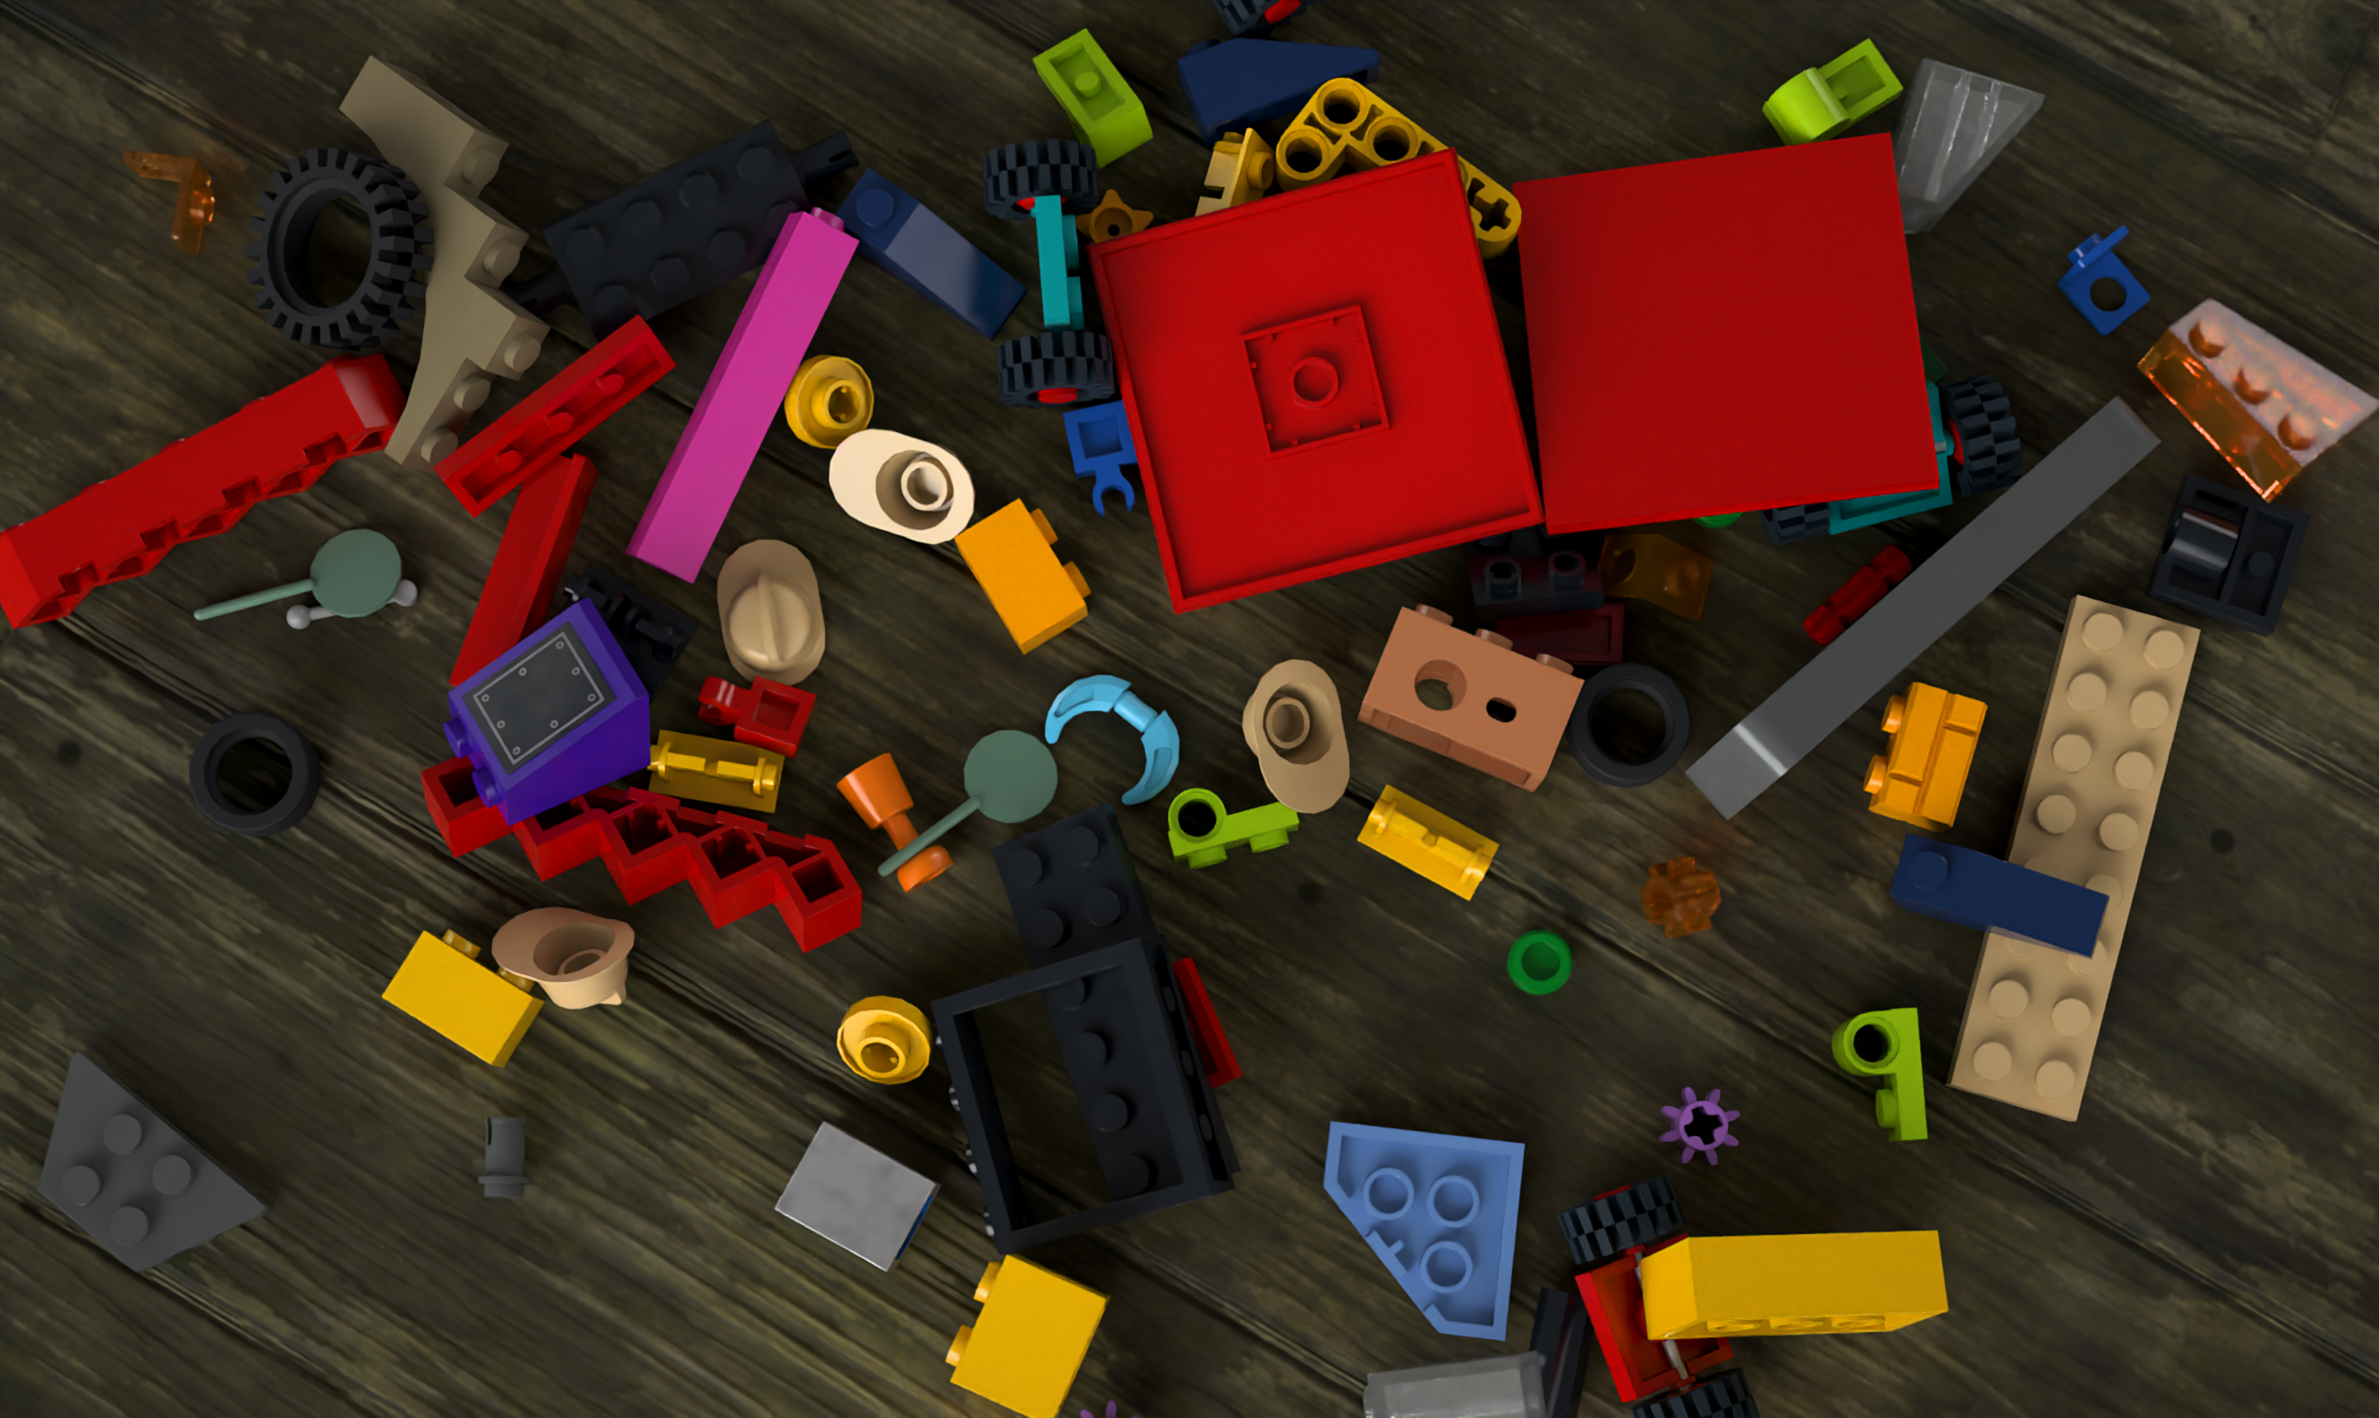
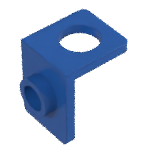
(2095, 261)

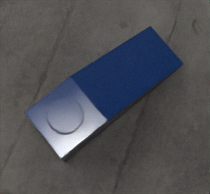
(1262, 80)
(929, 255)
(1997, 897)

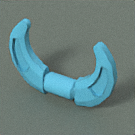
(1160, 736)

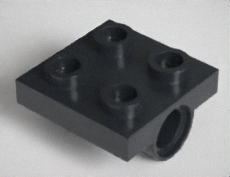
(2227, 555)
(1531, 574)

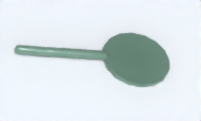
(348, 578)
(1006, 778)

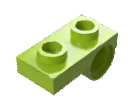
(1832, 98)
(1261, 827)

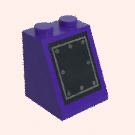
(552, 717)

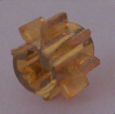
(1679, 897)

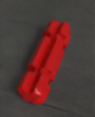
(1857, 595)

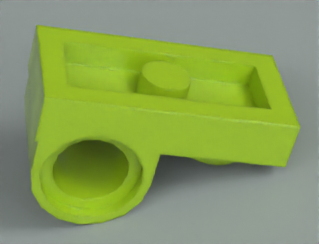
(1094, 97)
(1902, 1101)

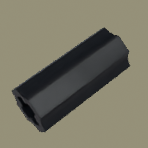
(1563, 1346)

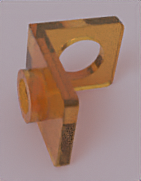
(194, 198)
(1661, 573)

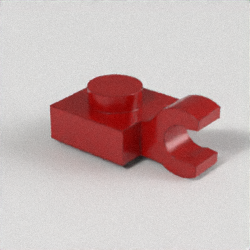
(765, 716)

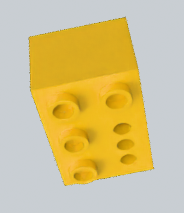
(1026, 1336)

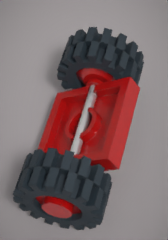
(1617, 1312)

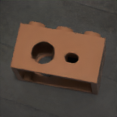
(1503, 707)

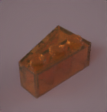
(2254, 396)

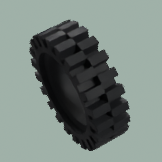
(285, 249)

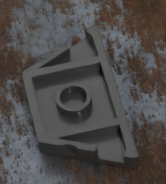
(135, 1174)

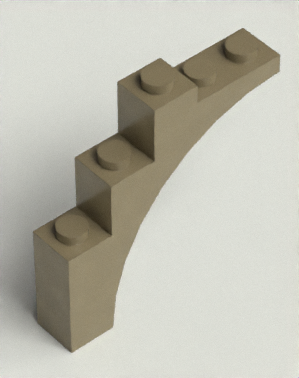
(469, 323)

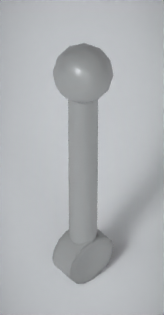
(301, 616)

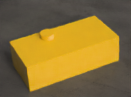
(1792, 1284)

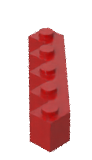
(197, 487)
(658, 843)

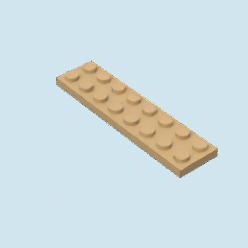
(2087, 823)

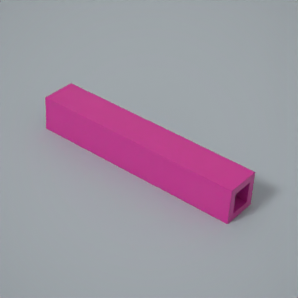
(743, 394)

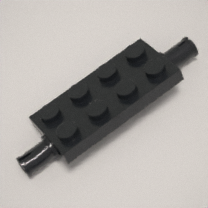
(679, 228)

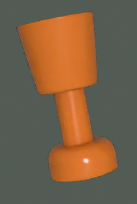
(882, 801)

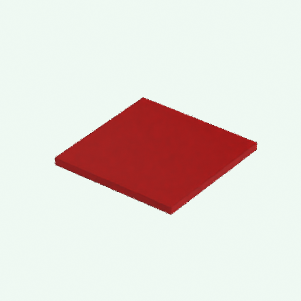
(1723, 335)
(1316, 382)

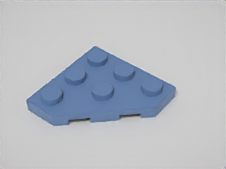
(1435, 1217)

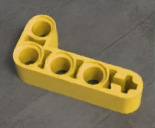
(1355, 145)

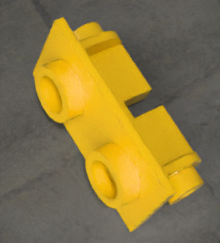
(1240, 169)
(715, 771)
(1428, 842)

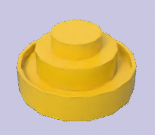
(828, 401)
(885, 1040)

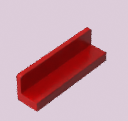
(555, 416)
(528, 562)

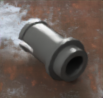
(504, 1158)

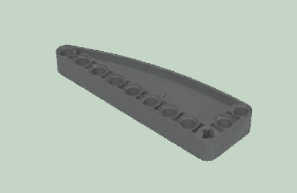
(1921, 608)

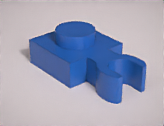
(1101, 447)

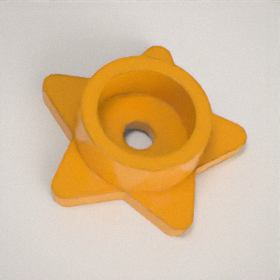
(1112, 213)

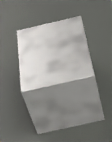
(858, 1197)

